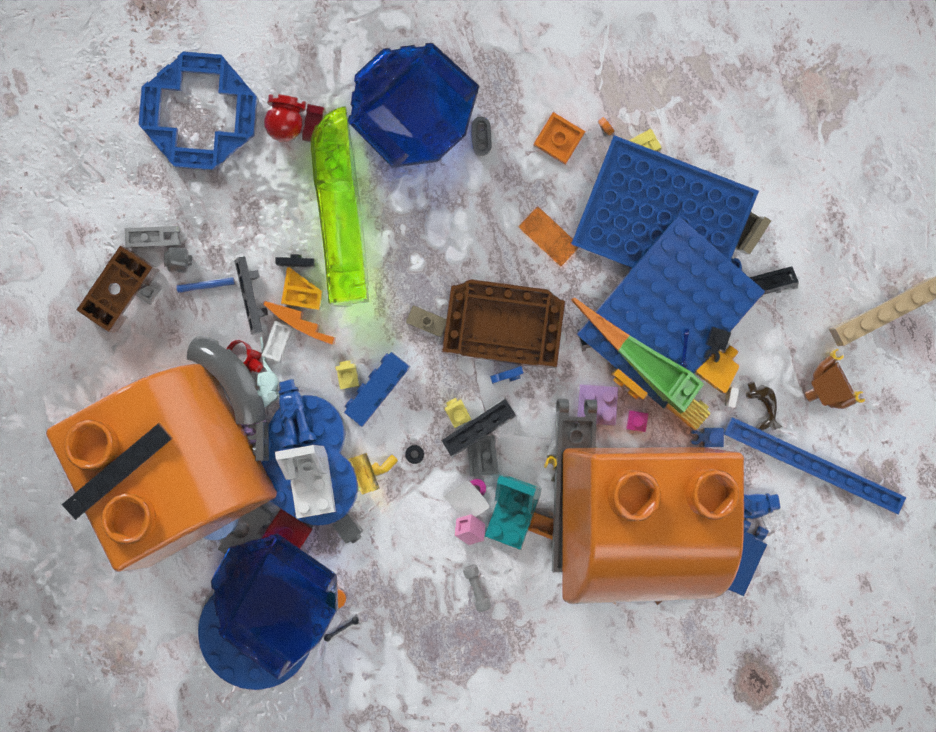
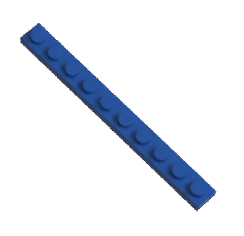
(814, 465)

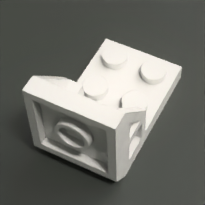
(309, 478)

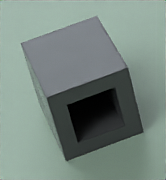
(348, 528)

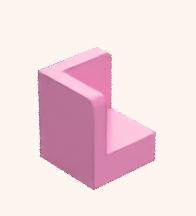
(470, 529)

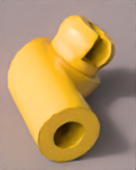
(385, 467)

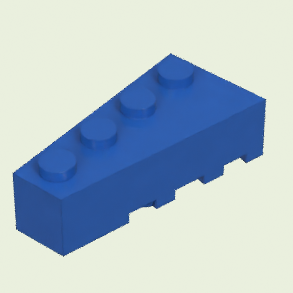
(376, 389)

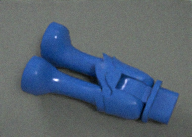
(293, 407)
(760, 505)

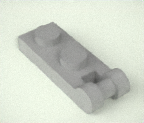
(151, 237)

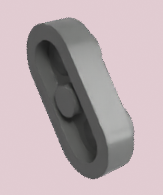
(481, 137)

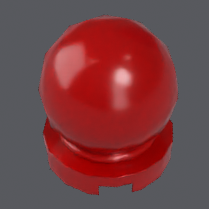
(284, 118)

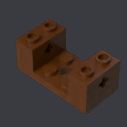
(130, 274)

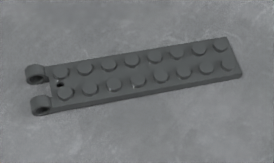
(568, 437)

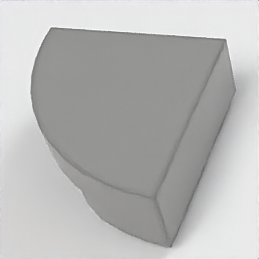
(148, 293)

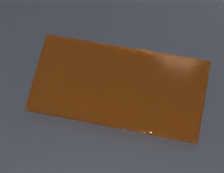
(548, 236)

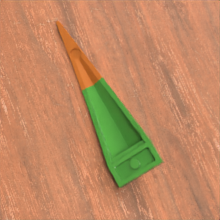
(664, 376)

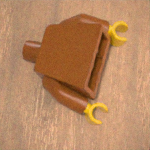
(832, 385)

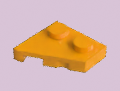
(300, 292)

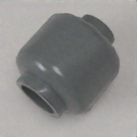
(177, 259)

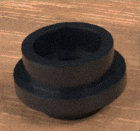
(410, 459)

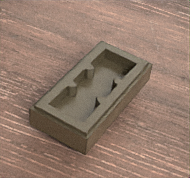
(426, 321)

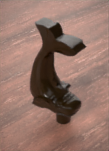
(767, 396)

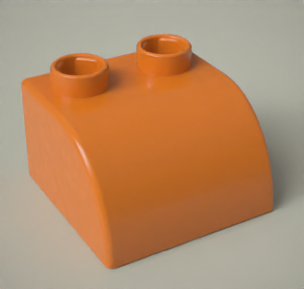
(183, 489)
(651, 523)

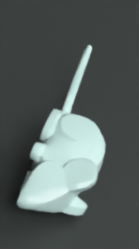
(267, 383)

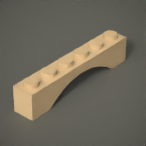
(884, 313)

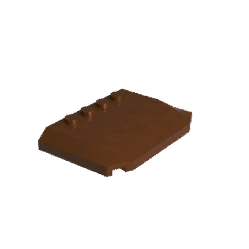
(504, 323)

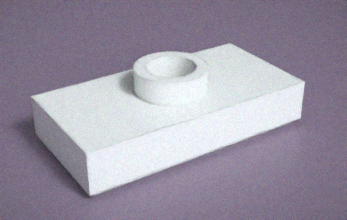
(277, 341)

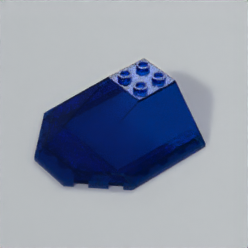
(412, 104)
(273, 601)

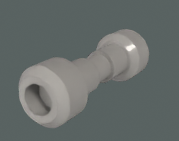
(482, 603)

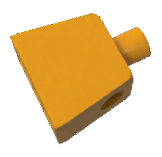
(721, 373)

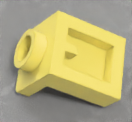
(347, 375)
(457, 412)

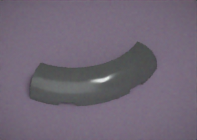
(232, 376)

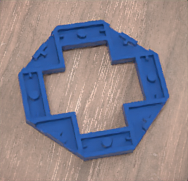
(224, 142)

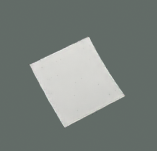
(467, 500)

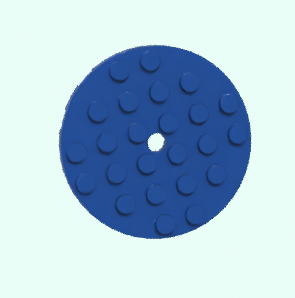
(230, 662)

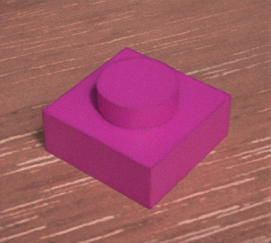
(637, 421)

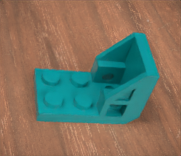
(513, 511)

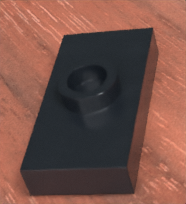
(295, 261)

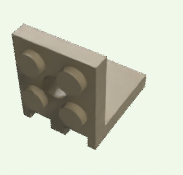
(752, 232)

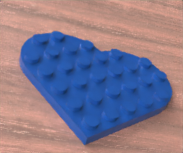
(329, 430)

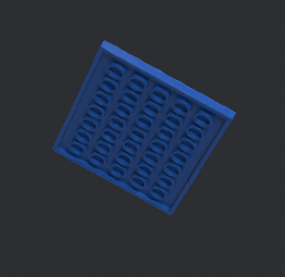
(643, 194)
(670, 289)

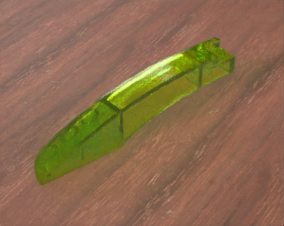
(339, 210)

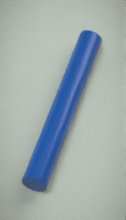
(205, 284)

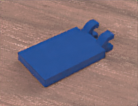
(751, 555)

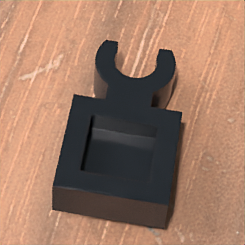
(717, 340)

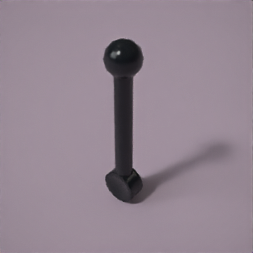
(355, 620)

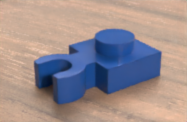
(513, 374)
(711, 437)

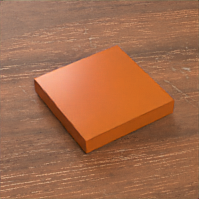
(559, 138)

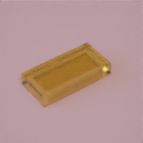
(364, 473)

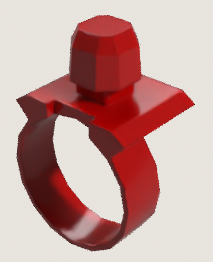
(252, 361)

